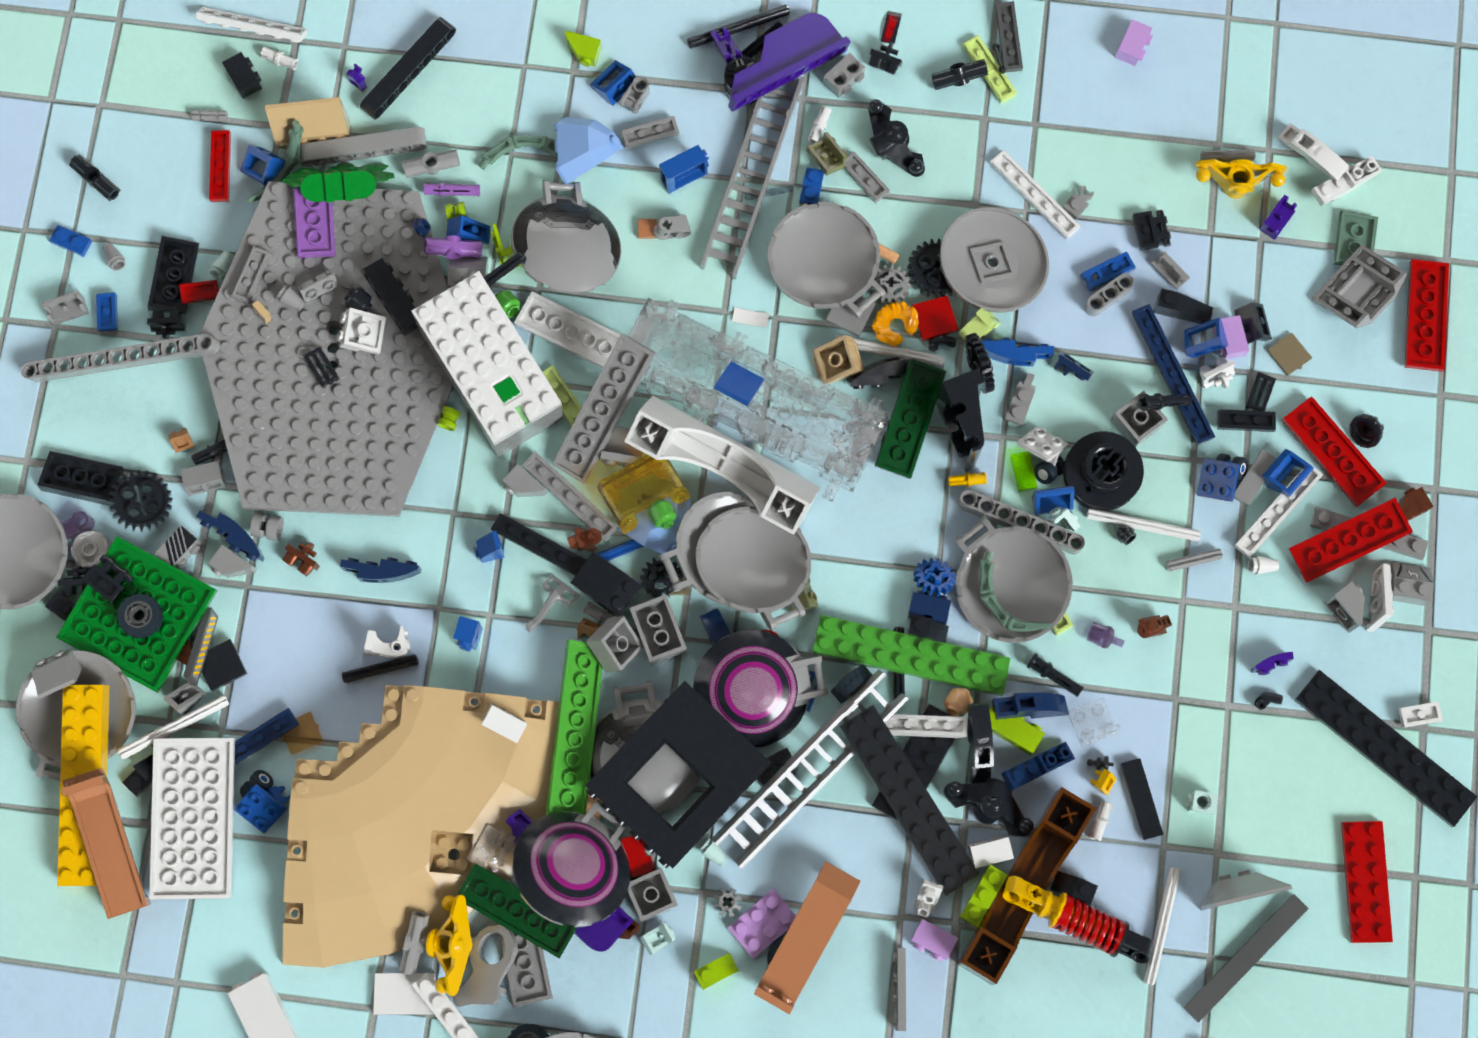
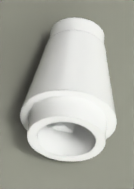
(1262, 565)

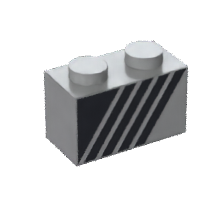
(178, 548)

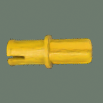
(968, 479)

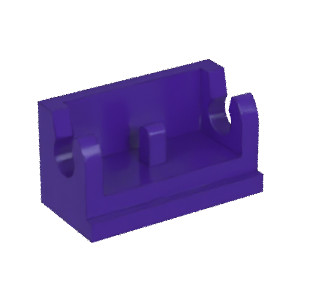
(726, 46)
(1278, 218)

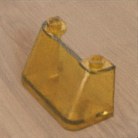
(637, 487)

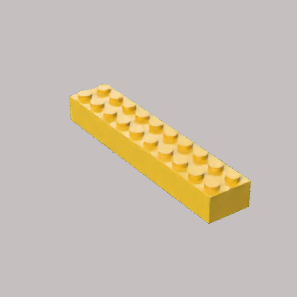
(82, 750)

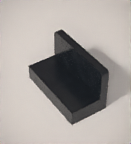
(1254, 322)

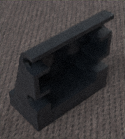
(960, 405)

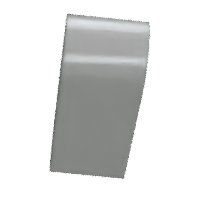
(1113, 287)

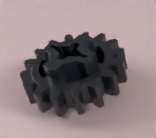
(655, 583)

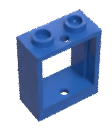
(684, 168)

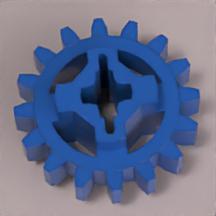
(936, 577)

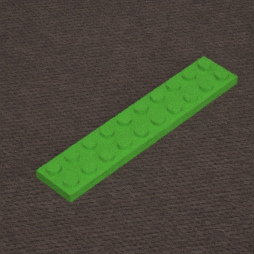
(911, 655)
(574, 730)

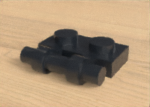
(1146, 231)
(105, 584)

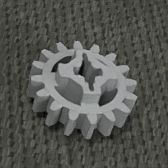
(898, 284)

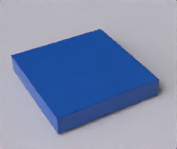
(739, 383)

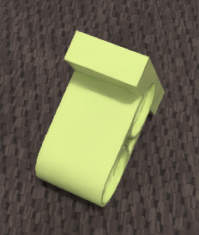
(980, 324)

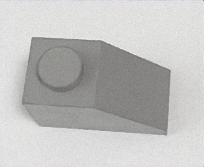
(522, 483)
(229, 564)

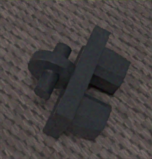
(893, 62)
(166, 326)
(69, 584)

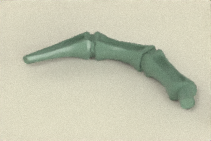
(517, 142)
(291, 158)
(989, 599)

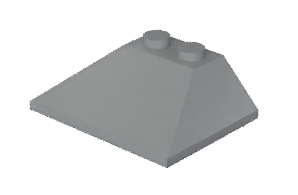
(1361, 288)
(1241, 888)

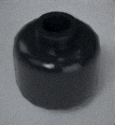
(358, 299)

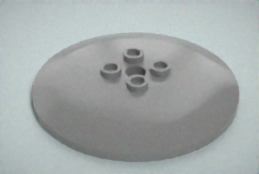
(1007, 240)

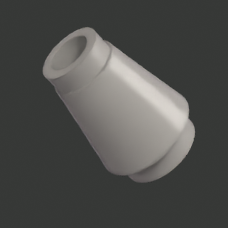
(114, 258)
(290, 298)

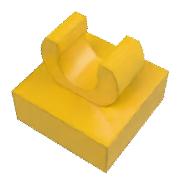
(1104, 782)

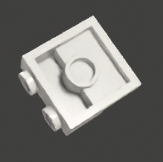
(361, 331)

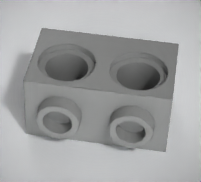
(841, 73)

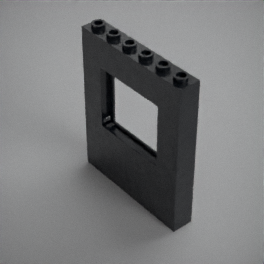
(706, 745)

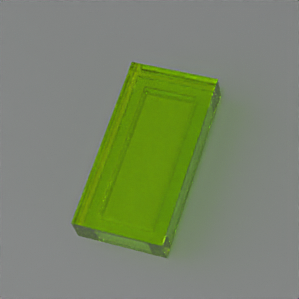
(1023, 471)

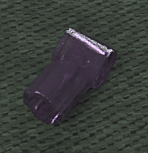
(72, 526)

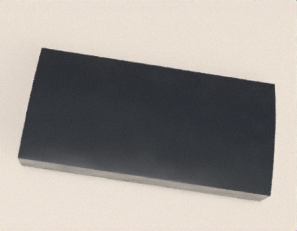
(173, 267)
(79, 477)

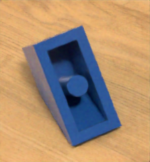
(468, 229)
(489, 548)

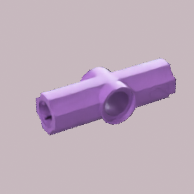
(452, 247)

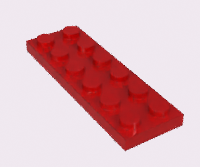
(1427, 315)
(1334, 451)
(1350, 540)
(1366, 882)

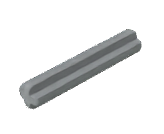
(1228, 155)
(1193, 560)

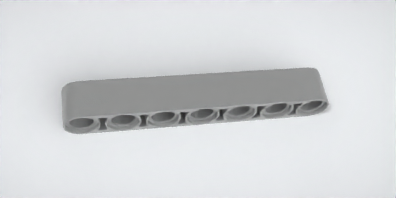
(363, 146)
(1014, 514)

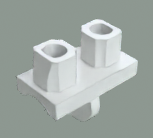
(1218, 375)
(927, 898)

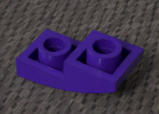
(1268, 664)

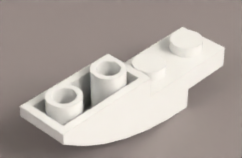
(1314, 150)
(1350, 180)

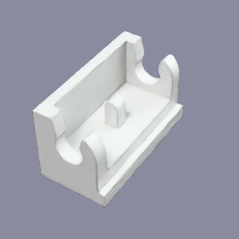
(504, 723)
(990, 851)

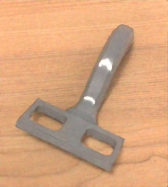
(554, 595)

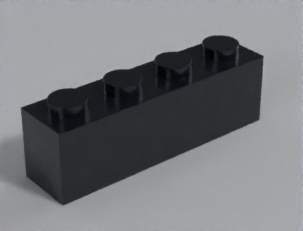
(391, 294)

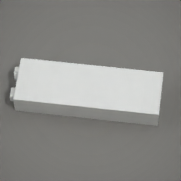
(261, 1009)

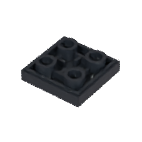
(222, 665)

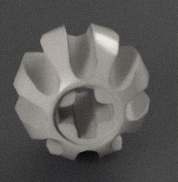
(733, 902)

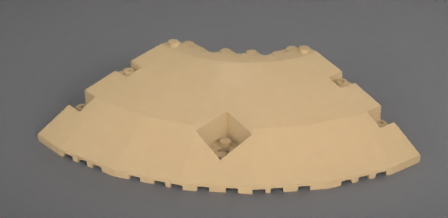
(392, 810)

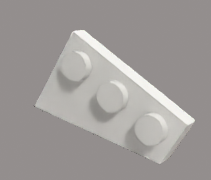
(1382, 591)

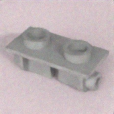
(1170, 270)
(324, 283)

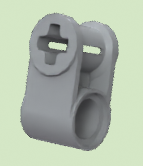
(633, 97)
(672, 227)

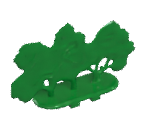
(339, 182)

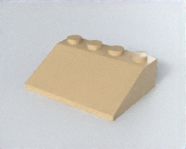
(319, 118)

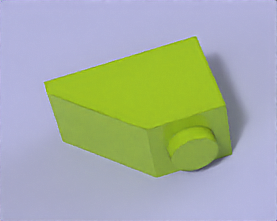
(584, 48)
(716, 971)

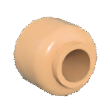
(957, 702)

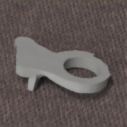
(484, 983)

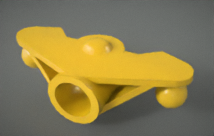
(1241, 169)
(451, 944)

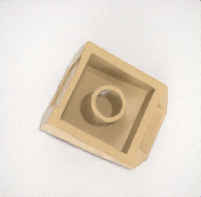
(837, 360)

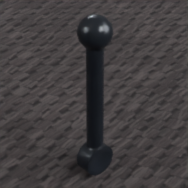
(1001, 69)

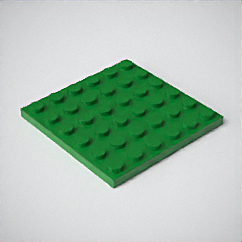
(95, 625)

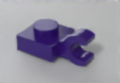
(356, 78)

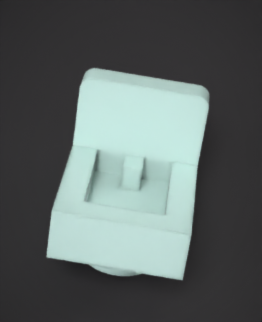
(1067, 517)
(658, 938)

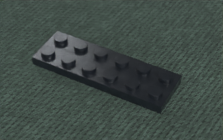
(924, 756)

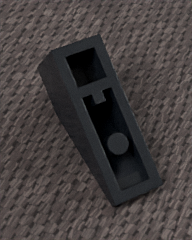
(1182, 307)

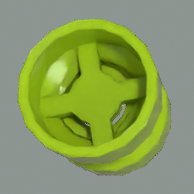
(459, 210)
(449, 418)

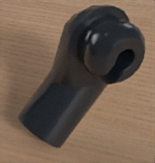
(941, 340)
(1267, 698)

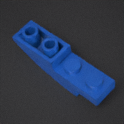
(1006, 352)

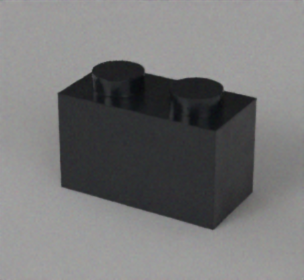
(242, 75)

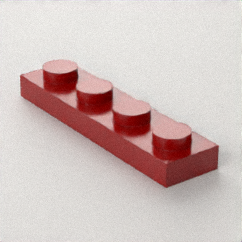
(220, 166)

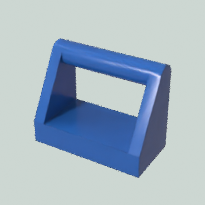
(618, 86)
(273, 165)
(1208, 346)
(1281, 468)
(1046, 500)

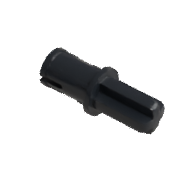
(210, 452)

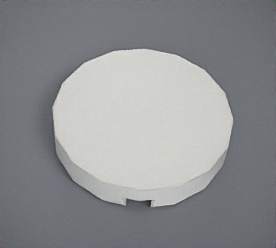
(89, 548)

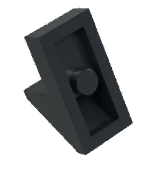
(140, 777)

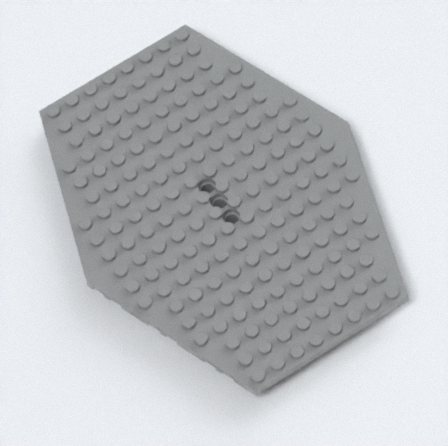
(367, 433)

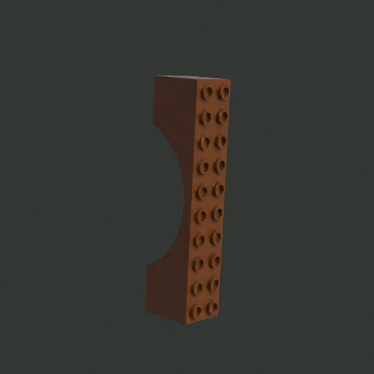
(1037, 863)

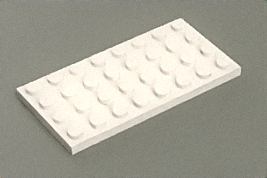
(192, 818)

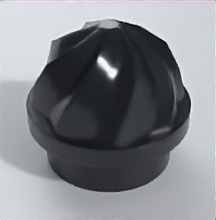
(1125, 534)

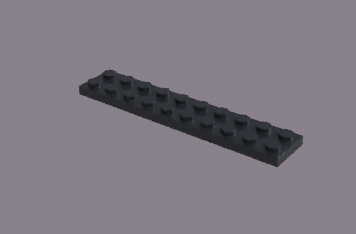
(1386, 748)
(909, 800)

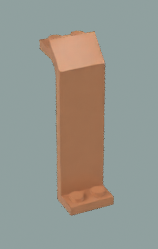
(106, 842)
(807, 937)

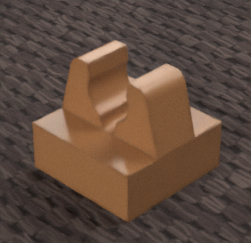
(181, 440)
(587, 627)

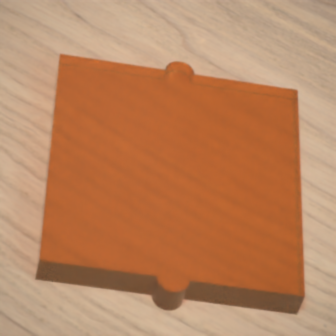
(304, 735)

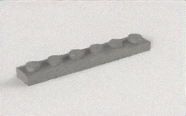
(569, 495)
(1407, 545)

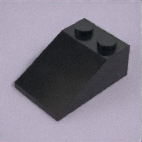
(606, 584)

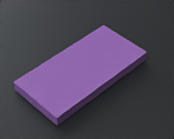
(313, 227)

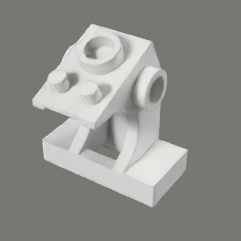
(374, 646)

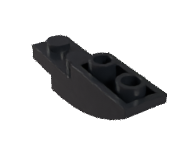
(877, 373)
(981, 742)

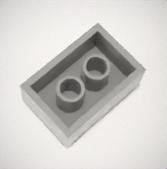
(658, 630)

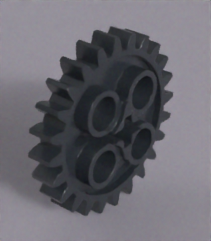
(928, 253)
(979, 358)
(123, 505)

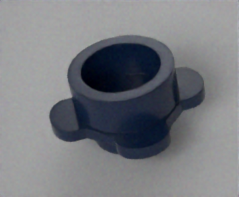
(422, 227)

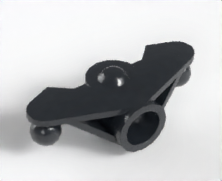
(892, 140)
(990, 803)

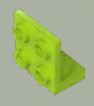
(503, 254)

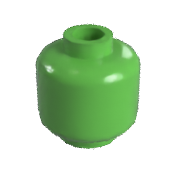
(508, 302)
(662, 514)

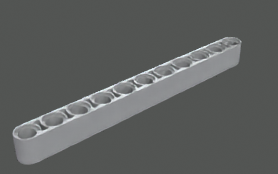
(128, 360)

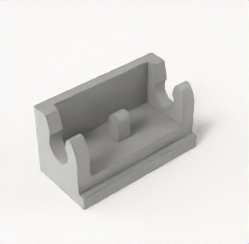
(66, 308)
(203, 478)

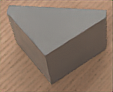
(184, 698)

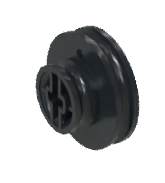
(1081, 473)

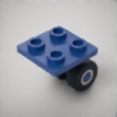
(1220, 477)
(258, 805)

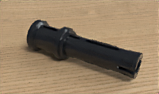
(1158, 401)
(1047, 670)

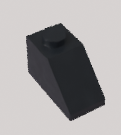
(927, 629)
(1074, 887)

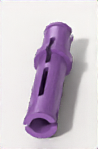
(451, 189)

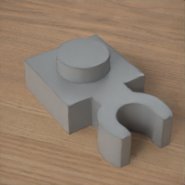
(1077, 204)

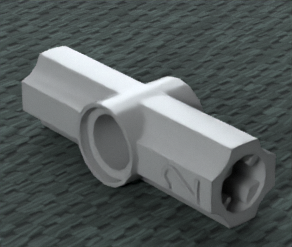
(442, 161)
(414, 942)

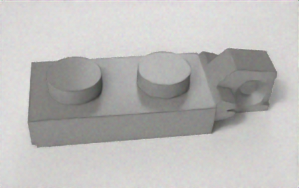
(1021, 401)

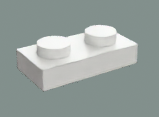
(1420, 714)

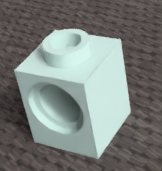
(1210, 799)

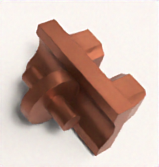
(585, 539)
(293, 555)
(1153, 626)

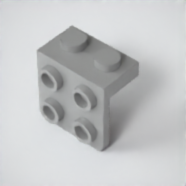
(619, 452)

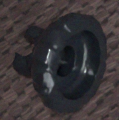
(1366, 430)

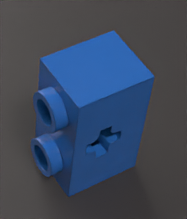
(467, 633)

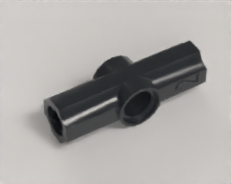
(959, 74)
(88, 171)

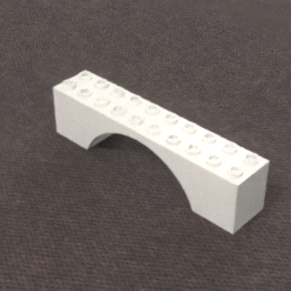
(674, 435)

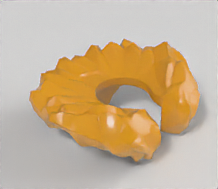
(887, 314)

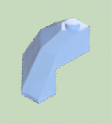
(582, 146)
(655, 538)

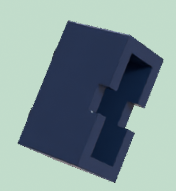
(929, 606)

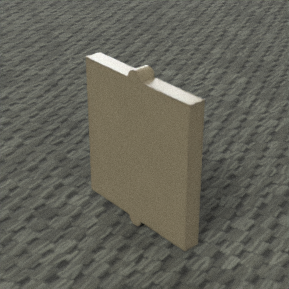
(1289, 354)

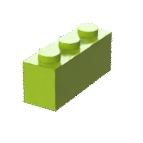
(1017, 732)
(983, 896)

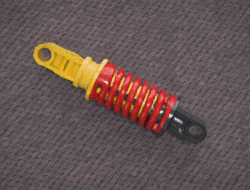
(1079, 920)

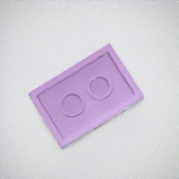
(762, 923)

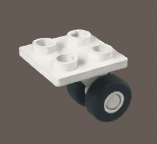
(1047, 448)

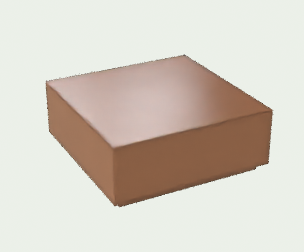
(645, 228)

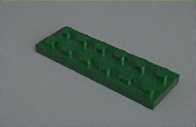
(910, 418)
(503, 904)

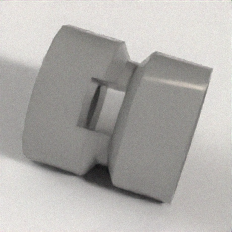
(272, 529)

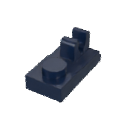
(1081, 371)

